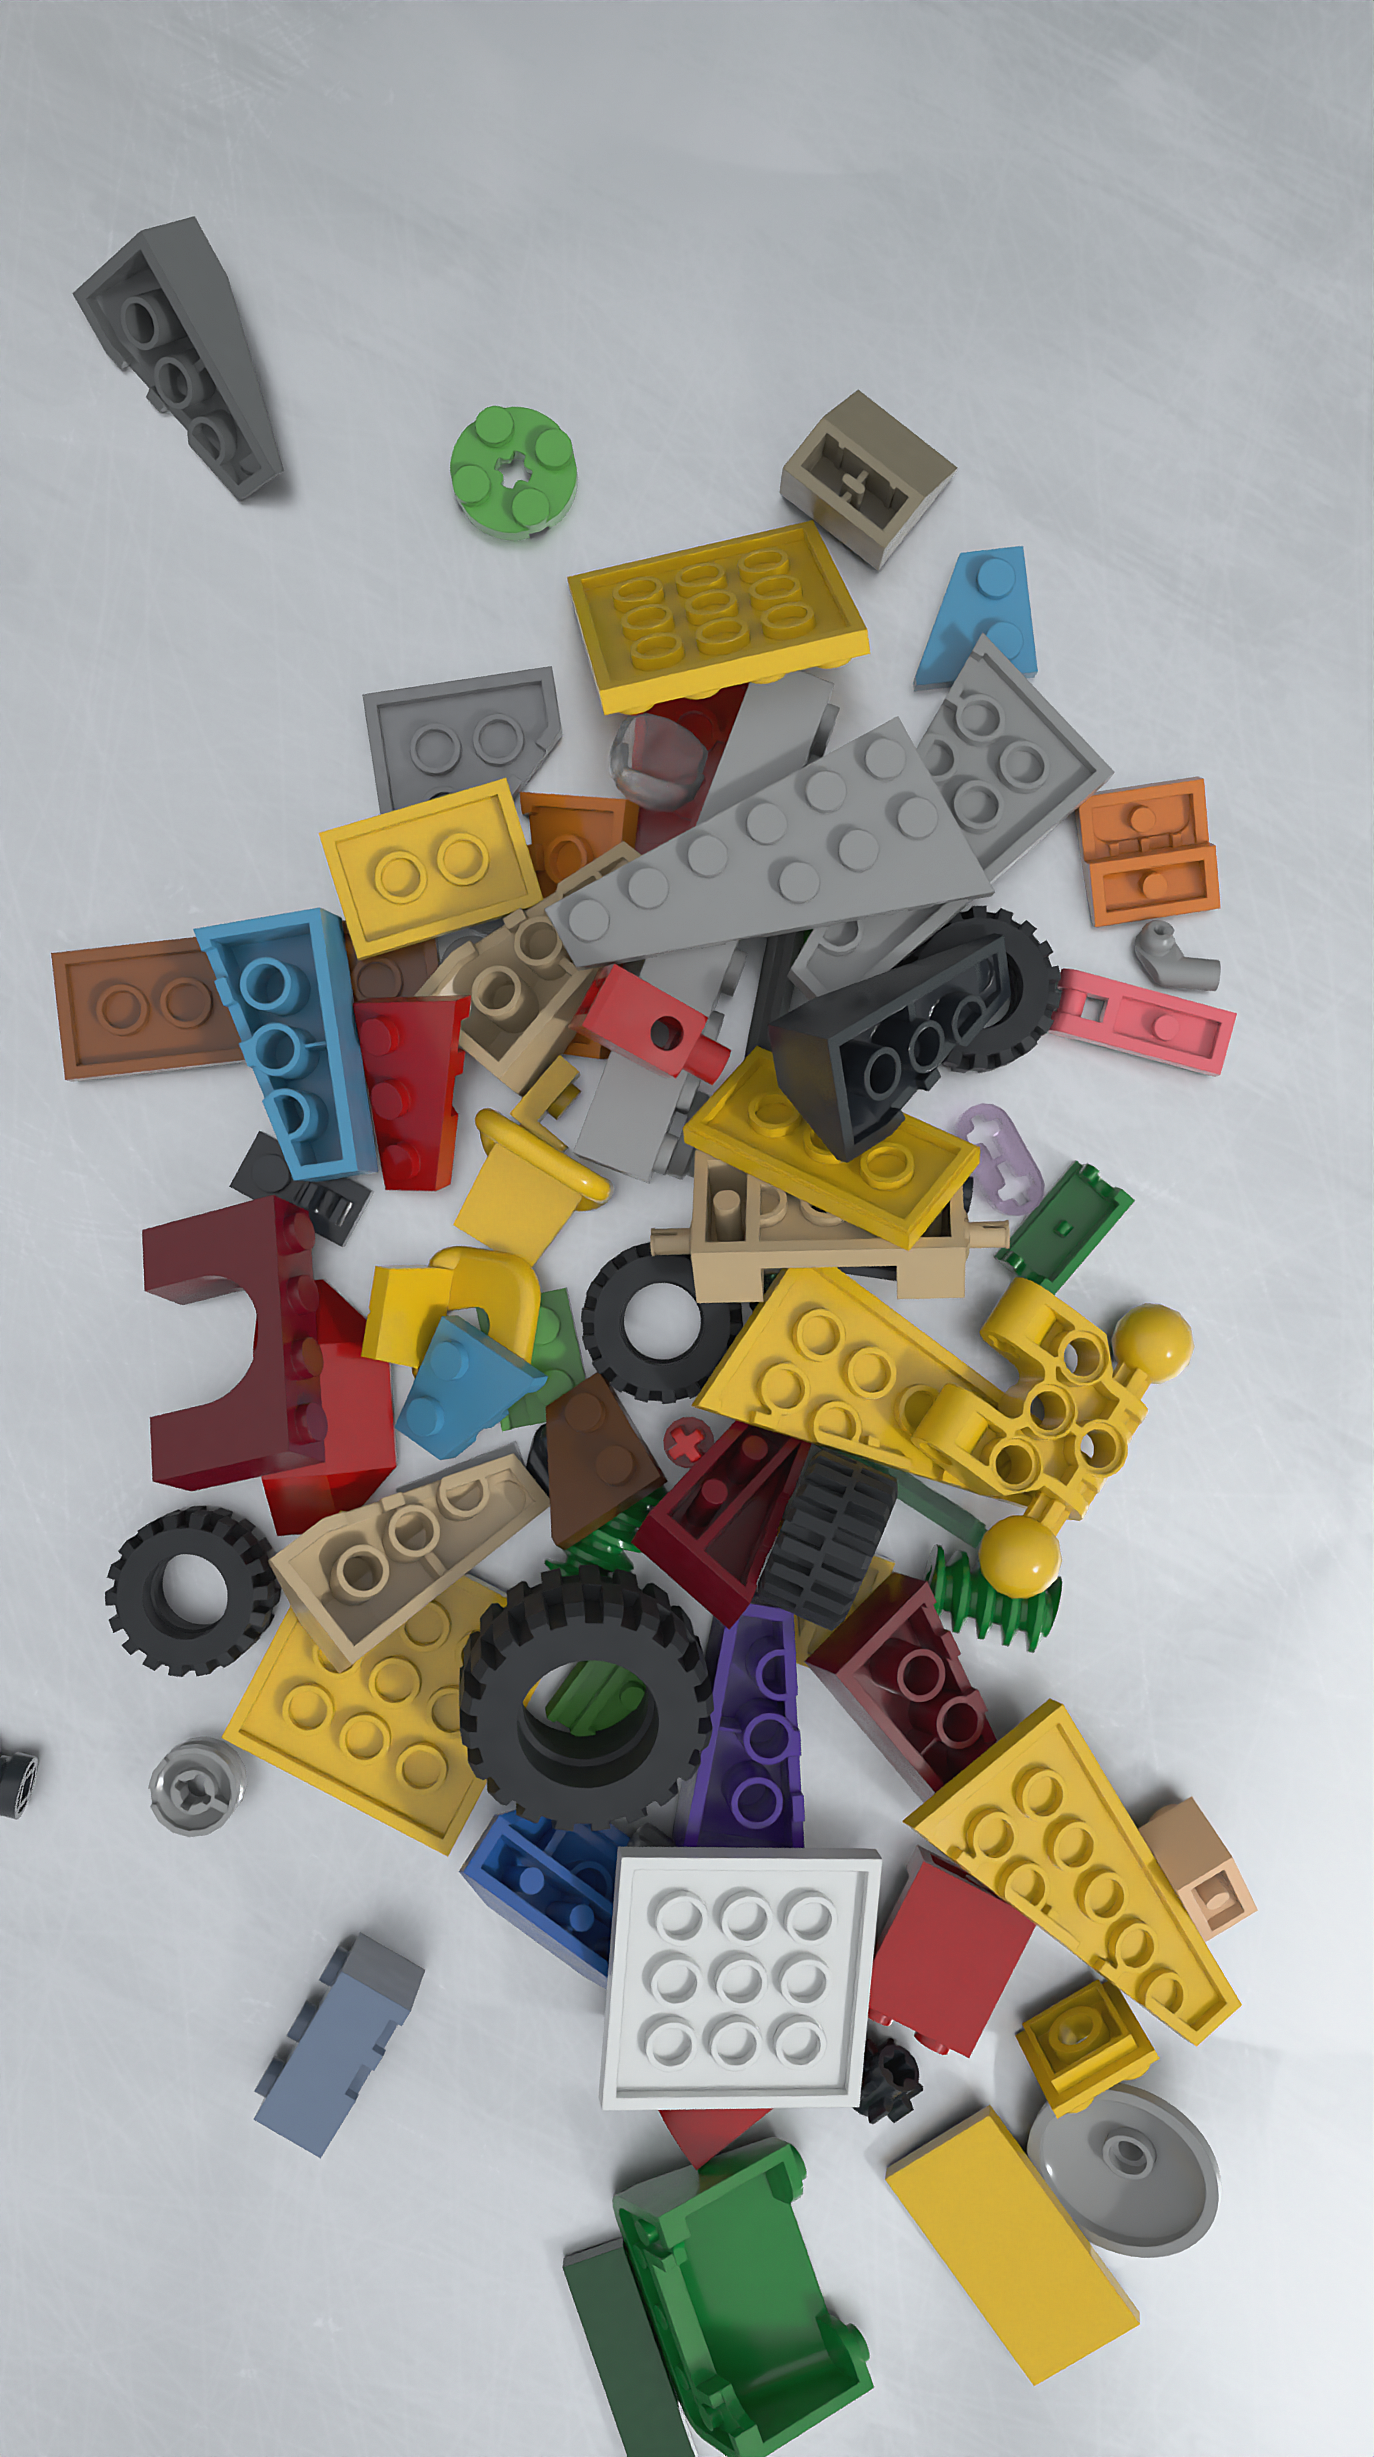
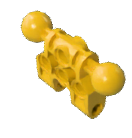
(967, 1434)

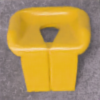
(525, 1190)
(413, 1298)

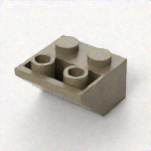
(865, 477)

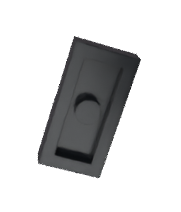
(332, 1204)

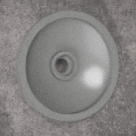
(1129, 2172)

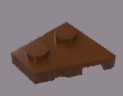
(594, 1461)

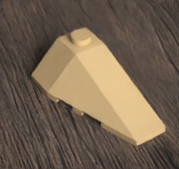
(522, 985)
(382, 1563)

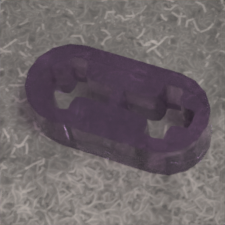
(1012, 1152)

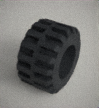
(1031, 988)
(615, 1355)
(828, 1538)
(151, 1621)

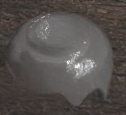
(657, 762)

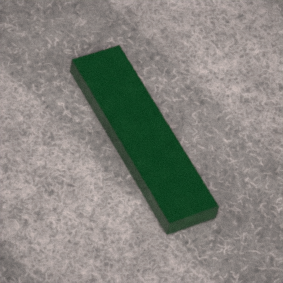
(627, 2353)

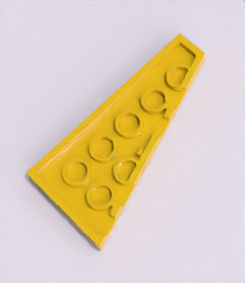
(842, 1374)
(1062, 1851)

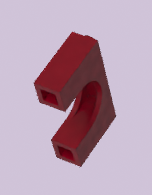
(276, 1410)

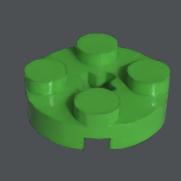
(497, 439)

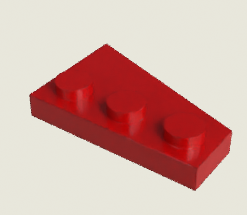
(410, 1081)

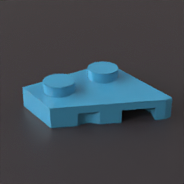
(986, 597)
(463, 1388)

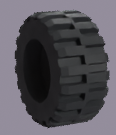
(619, 1766)

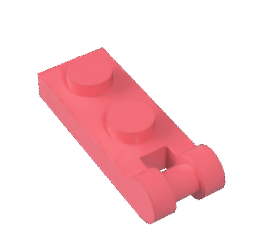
(1144, 1022)

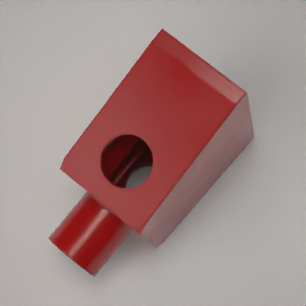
(620, 1017)

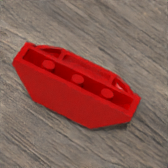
(359, 1419)

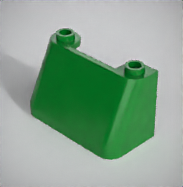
(740, 2299)

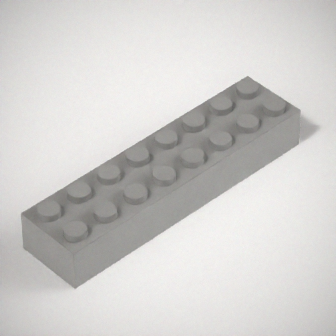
(633, 1106)

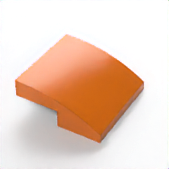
(1147, 852)

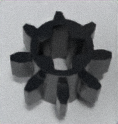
(888, 2081)

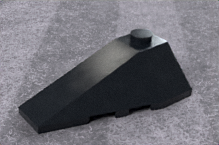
(871, 1045)

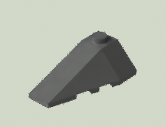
(177, 326)

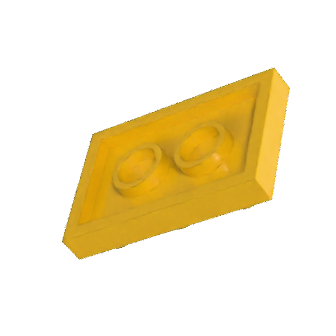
(431, 868)

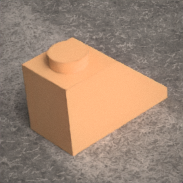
(1198, 1867)

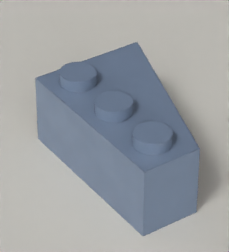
(337, 2043)

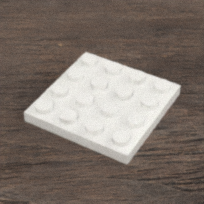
(739, 1977)

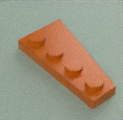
(565, 838)

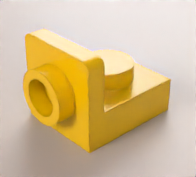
(552, 1095)

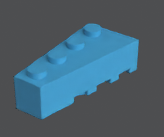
(299, 1035)

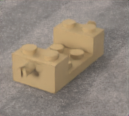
(753, 1226)

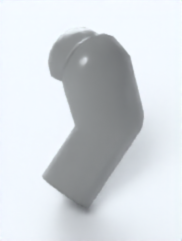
(1167, 963)

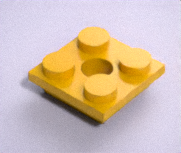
(1078, 2072)

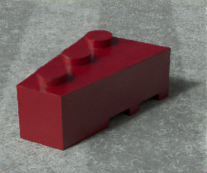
(725, 1517)

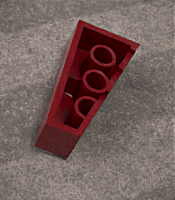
(906, 1685)

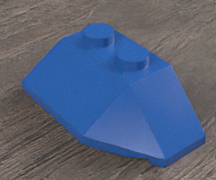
(551, 1885)

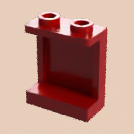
(945, 1955)

